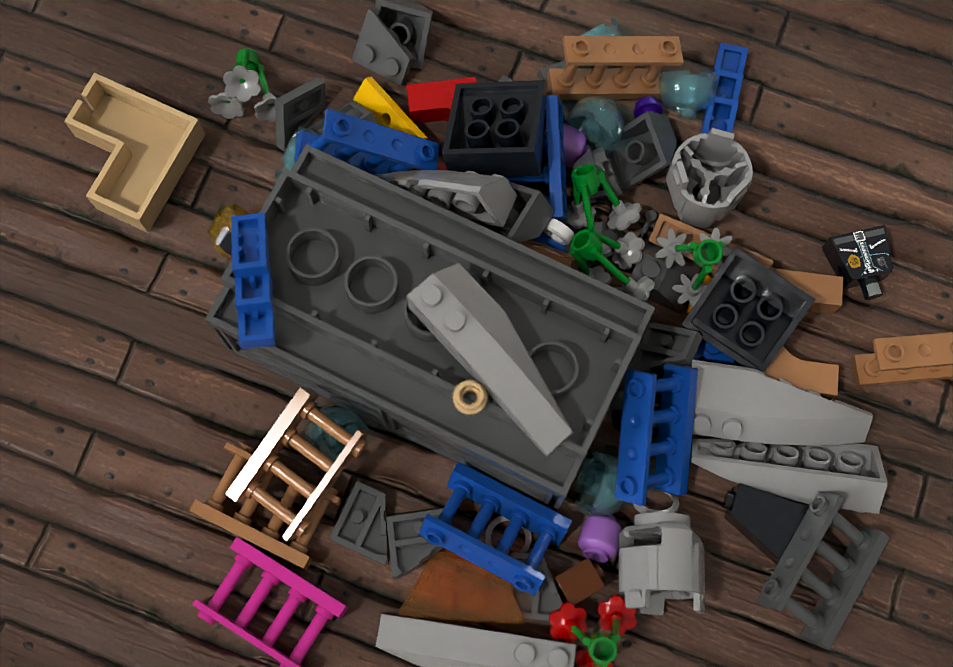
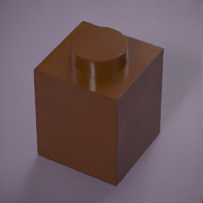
(580, 581)

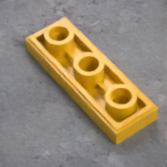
(384, 109)

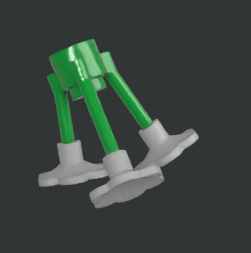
(243, 83)
(580, 213)
(627, 251)

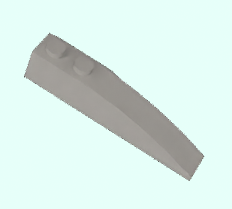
(467, 193)
(490, 350)
(758, 409)
(799, 470)
(459, 646)

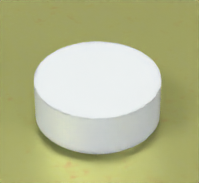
(558, 232)

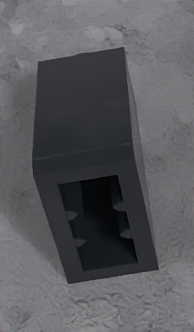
(763, 518)

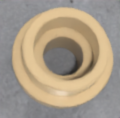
(466, 387)

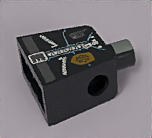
(861, 259)

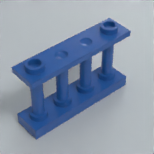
(369, 145)
(555, 172)
(674, 432)
(507, 503)

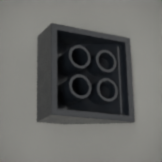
(496, 128)
(749, 310)

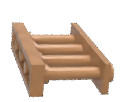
(613, 83)
(905, 360)
(267, 459)
(241, 522)

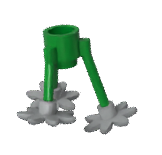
(703, 254)

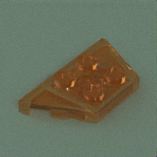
(461, 591)

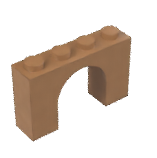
(808, 374)

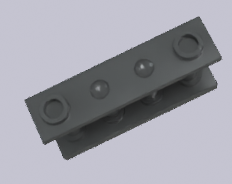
(846, 582)

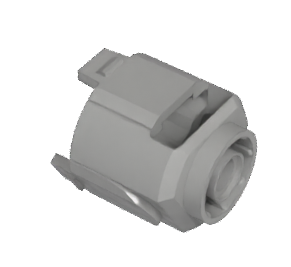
(714, 166)
(661, 562)

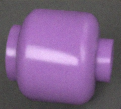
(575, 144)
(600, 538)

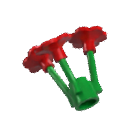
(600, 647)

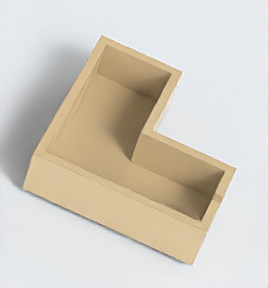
(146, 144)

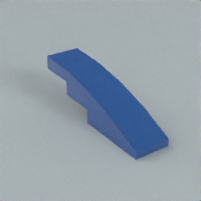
(729, 67)
(252, 281)

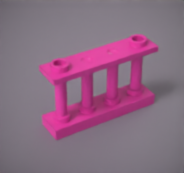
(272, 574)

